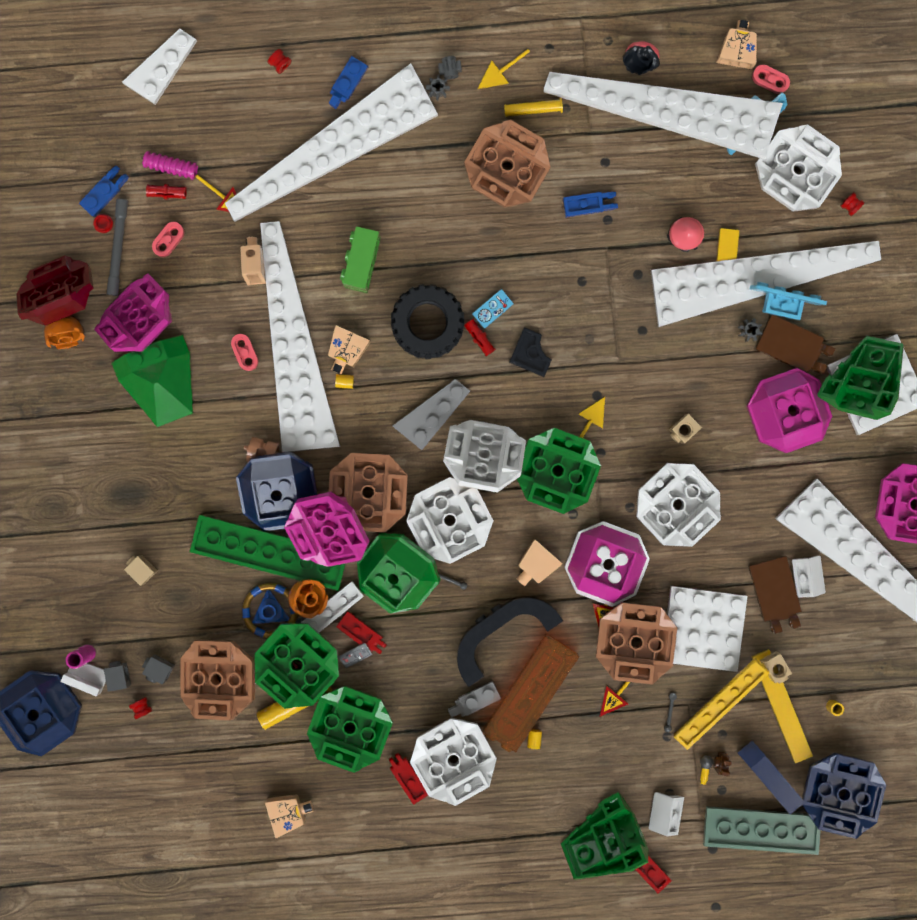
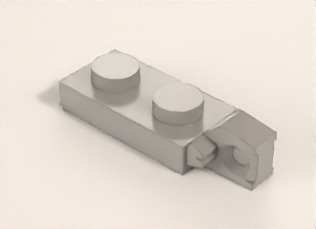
(475, 700)

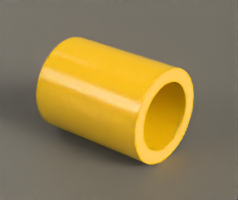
(344, 381)
(840, 709)
(534, 739)

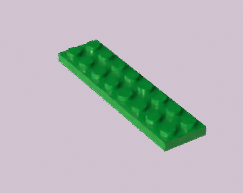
(259, 551)

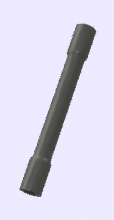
(120, 216)

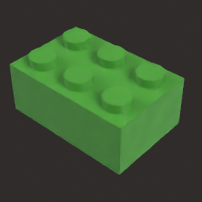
(360, 259)

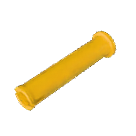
(533, 107)

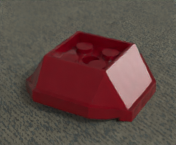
(54, 290)

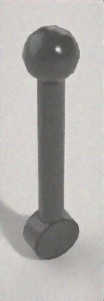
(463, 585)
(672, 696)

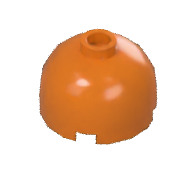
(64, 333)
(308, 598)

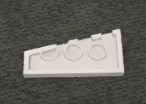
(160, 68)

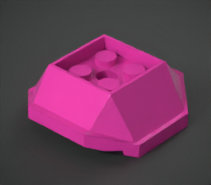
(135, 316)
(770, 411)
(894, 501)
(326, 530)

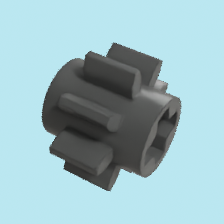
(450, 67)
(432, 87)
(748, 325)

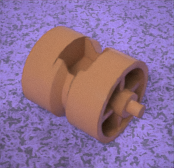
(259, 448)

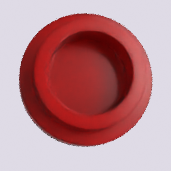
(103, 223)

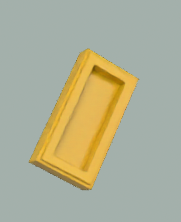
(727, 244)

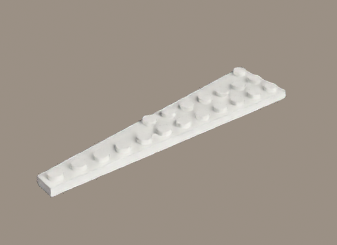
(714, 118)
(375, 120)
(709, 286)
(301, 395)
(837, 534)

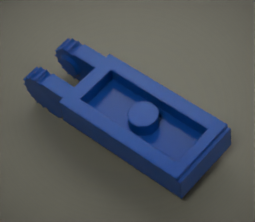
(103, 192)
(588, 204)

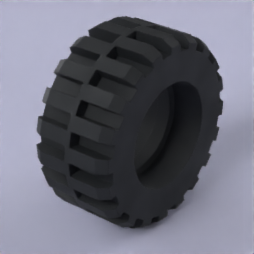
(427, 295)

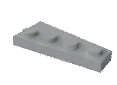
(429, 417)

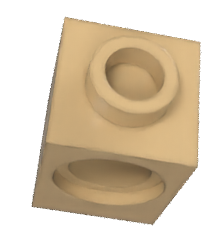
(693, 428)
(140, 569)
(772, 660)

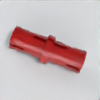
(166, 191)
(479, 337)

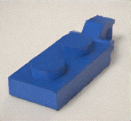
(347, 81)

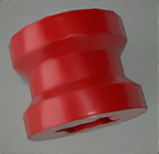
(279, 61)
(852, 204)
(140, 708)

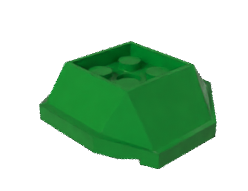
(578, 475)
(398, 556)
(293, 685)
(349, 748)

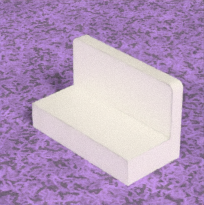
(808, 576)
(86, 678)
(666, 814)

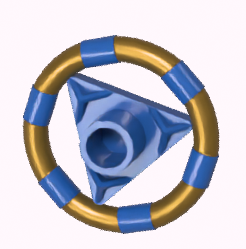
(269, 609)

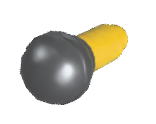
(706, 764)

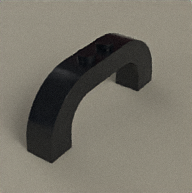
(497, 618)

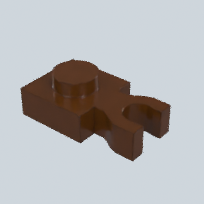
(722, 764)

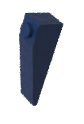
(771, 777)

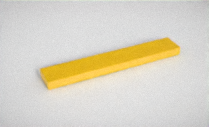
(721, 703)
(785, 715)

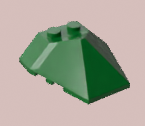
(159, 379)
(867, 380)
(606, 841)

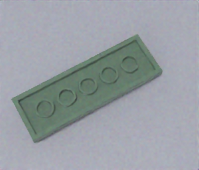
(760, 830)

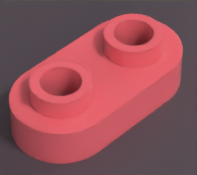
(771, 76)
(166, 237)
(245, 352)

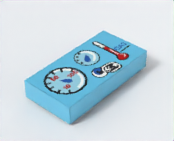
(492, 309)

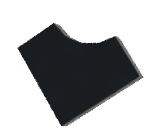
(529, 353)

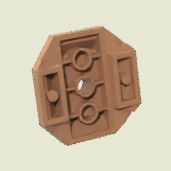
(509, 144)
(384, 477)
(641, 662)
(199, 681)

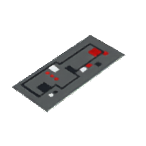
(355, 655)

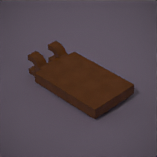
(793, 345)
(776, 592)

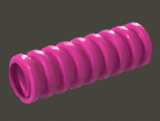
(170, 165)
(80, 656)

